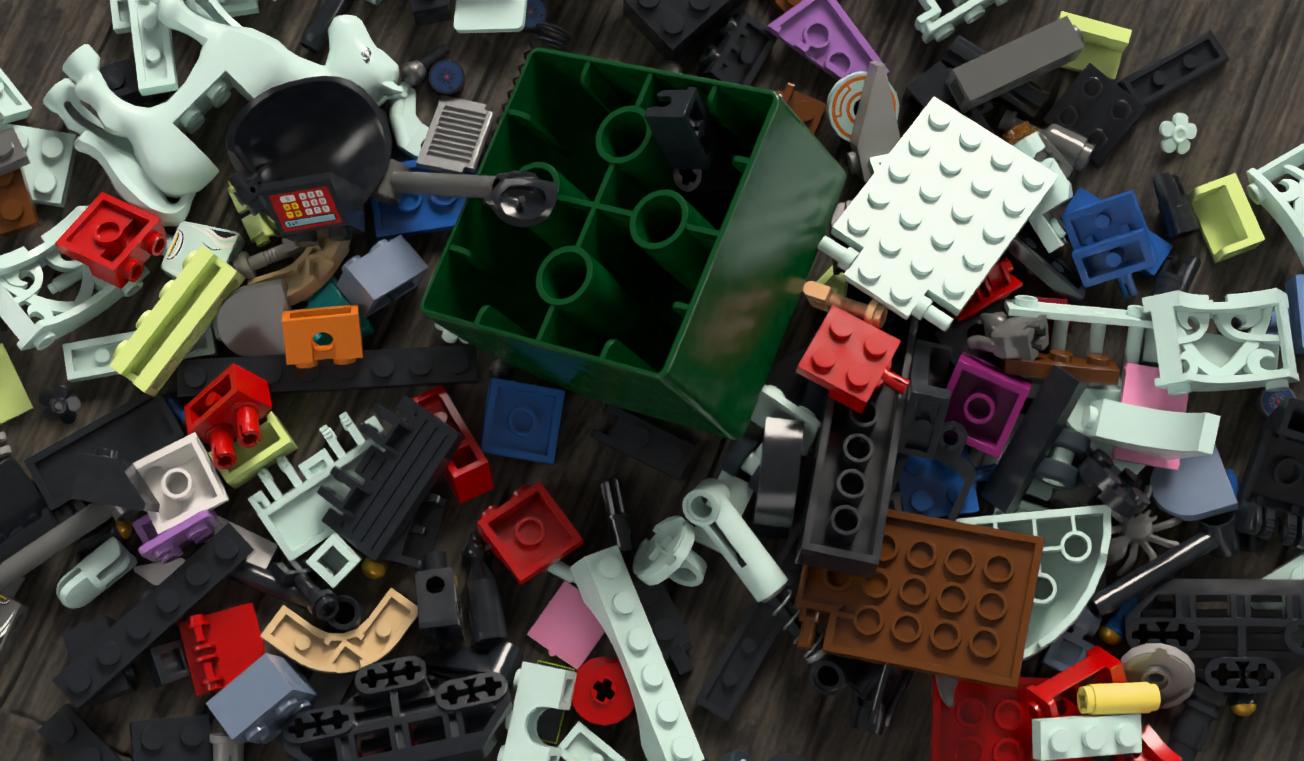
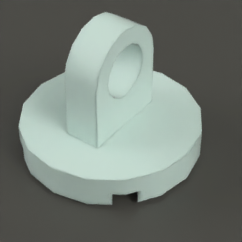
(669, 555)

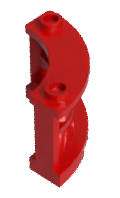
(1103, 670)

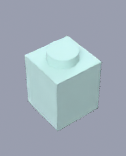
(335, 559)

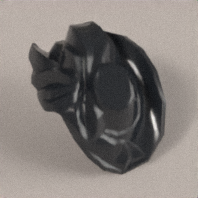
(522, 198)

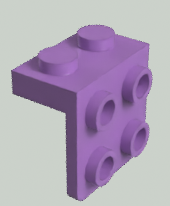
(169, 544)

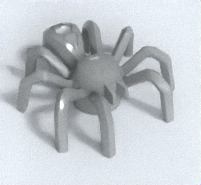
(1137, 532)

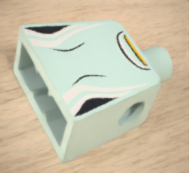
(190, 237)

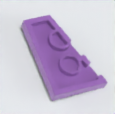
(825, 37)

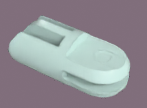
(95, 574)

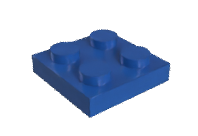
(521, 421)

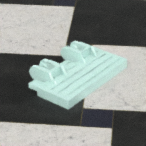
(297, 514)

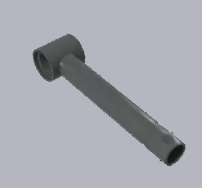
(400, 180)
(59, 539)

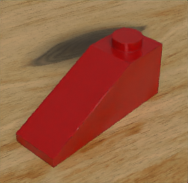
(468, 469)

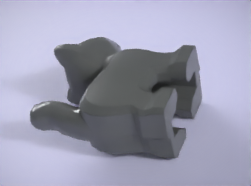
(1011, 336)

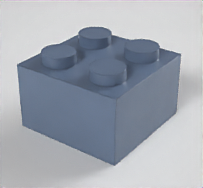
(262, 699)

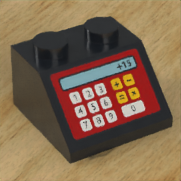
(315, 208)

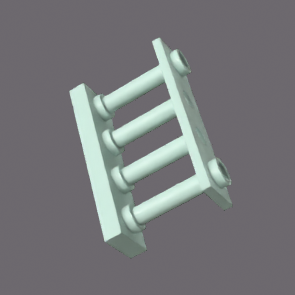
(1098, 317)

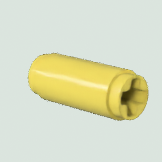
(1118, 698)

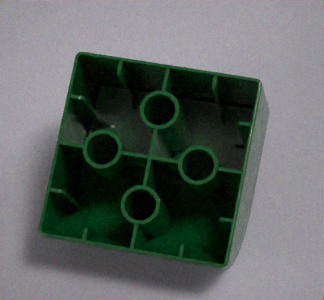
(631, 281)

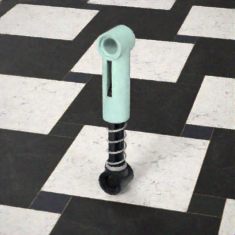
(761, 576)

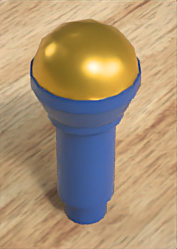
(1113, 629)

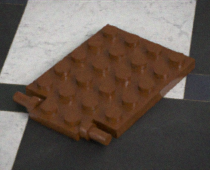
(939, 604)

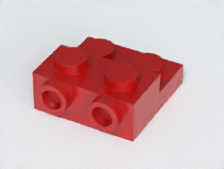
(113, 240)
(528, 532)

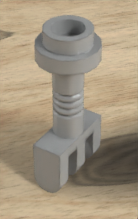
(248, 264)

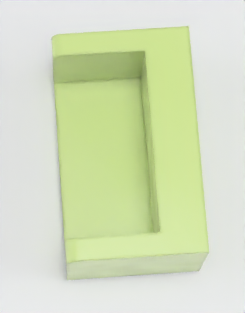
(1225, 218)
(274, 442)

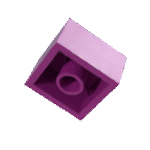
(985, 403)

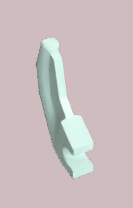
(405, 125)

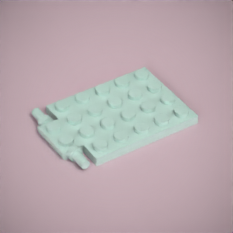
(937, 215)

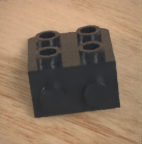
(22, 510)

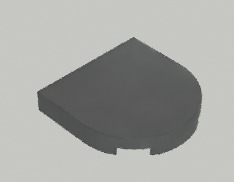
(252, 319)

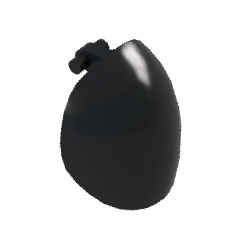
(307, 131)

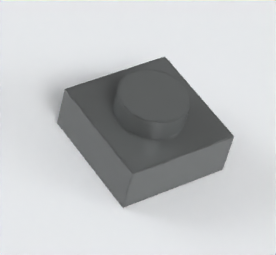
(11, 152)

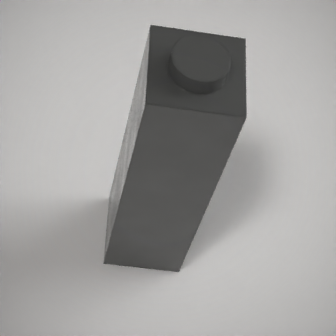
(1015, 63)

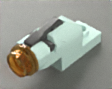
(1038, 147)

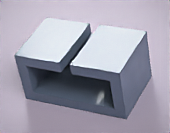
(385, 270)

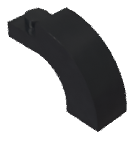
(777, 477)

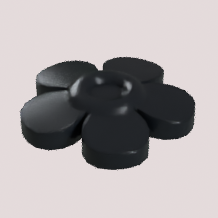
(59, 404)

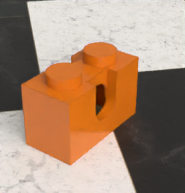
(338, 321)

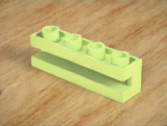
(176, 321)

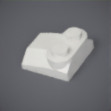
(181, 482)

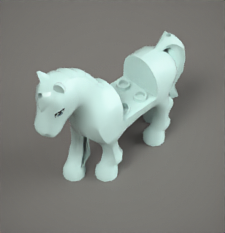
(148, 147)

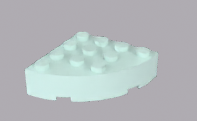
(1069, 566)

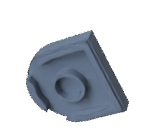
(1195, 489)

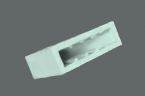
(1150, 430)

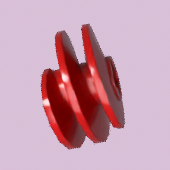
(584, 694)

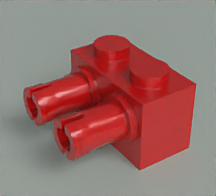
(229, 412)

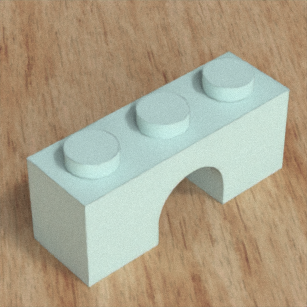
(536, 690)

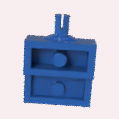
(1110, 241)
(933, 487)

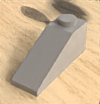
(875, 123)

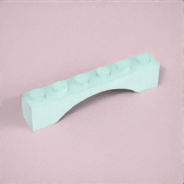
(616, 605)

